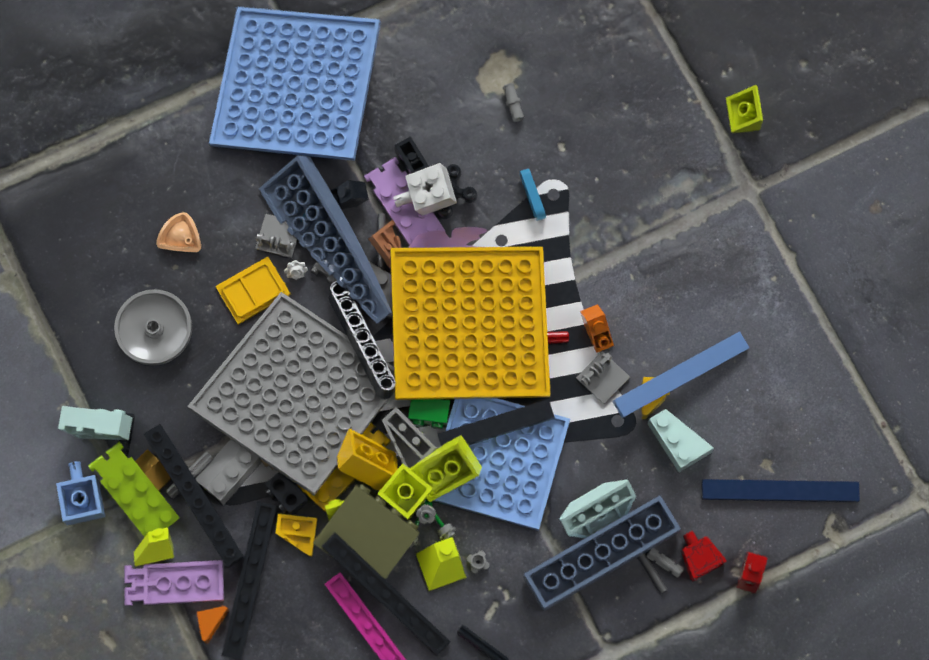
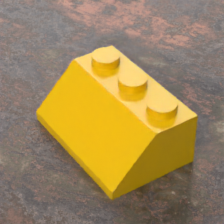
(366, 460)

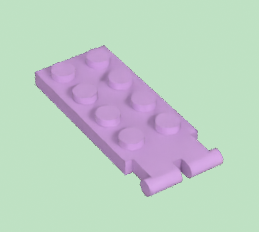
(392, 183)
(175, 583)

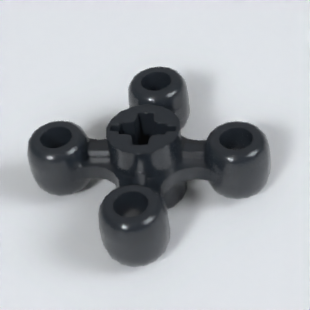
(458, 192)

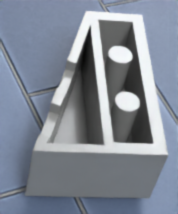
(407, 439)

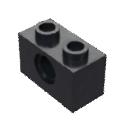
(410, 156)

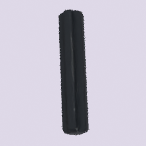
(480, 644)

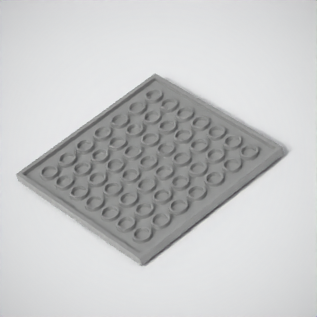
(291, 393)

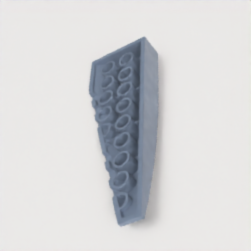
(324, 231)

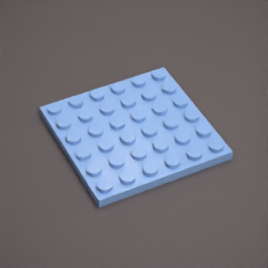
(515, 466)

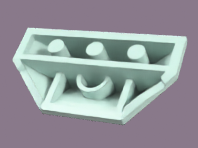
(598, 508)

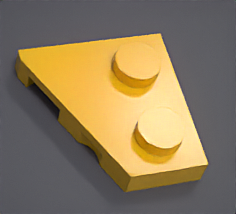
(297, 531)

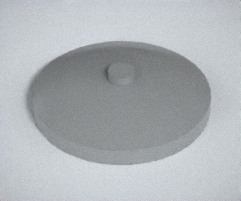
(153, 327)

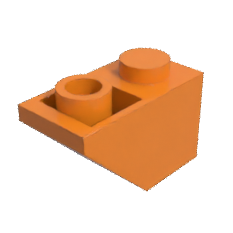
(597, 328)

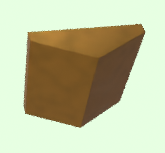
(153, 469)

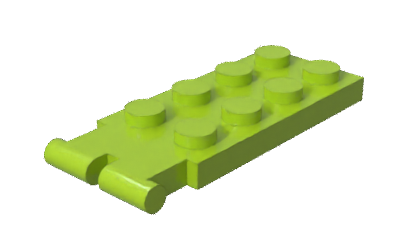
(134, 491)

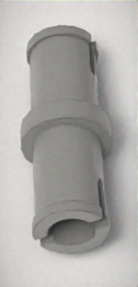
(513, 102)

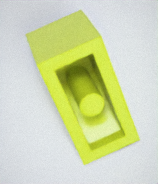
(154, 547)

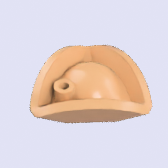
(179, 234)

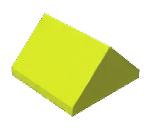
(745, 110)

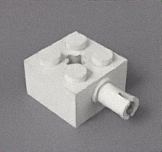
(420, 183)

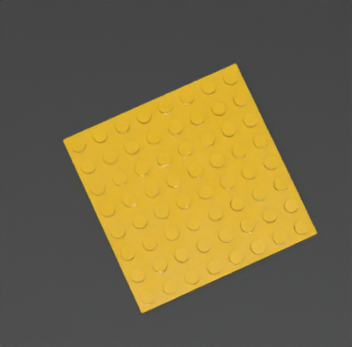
(469, 323)

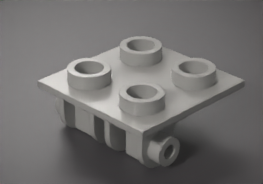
(275, 237)
(603, 377)

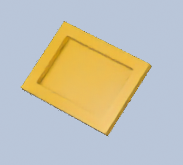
(252, 290)

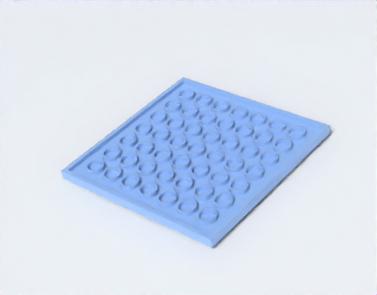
(295, 83)

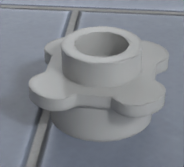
(478, 556)

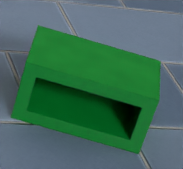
(429, 412)

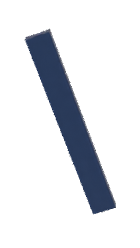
(780, 490)

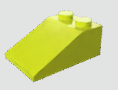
(448, 467)

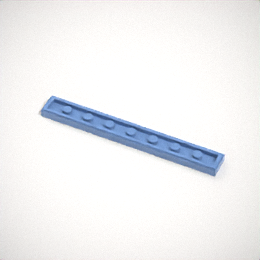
(680, 374)

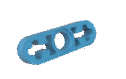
(532, 194)

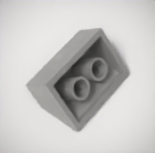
(228, 471)

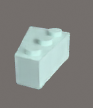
(95, 423)
(678, 440)

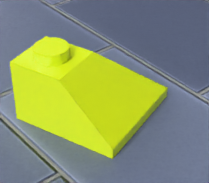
(405, 491)
(441, 564)

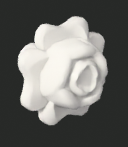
(295, 270)

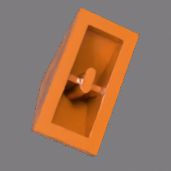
(210, 620)

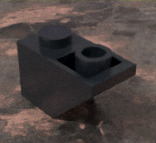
(350, 194)

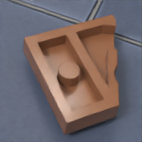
(384, 240)

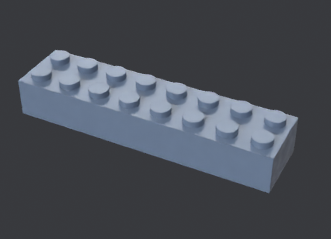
(601, 553)

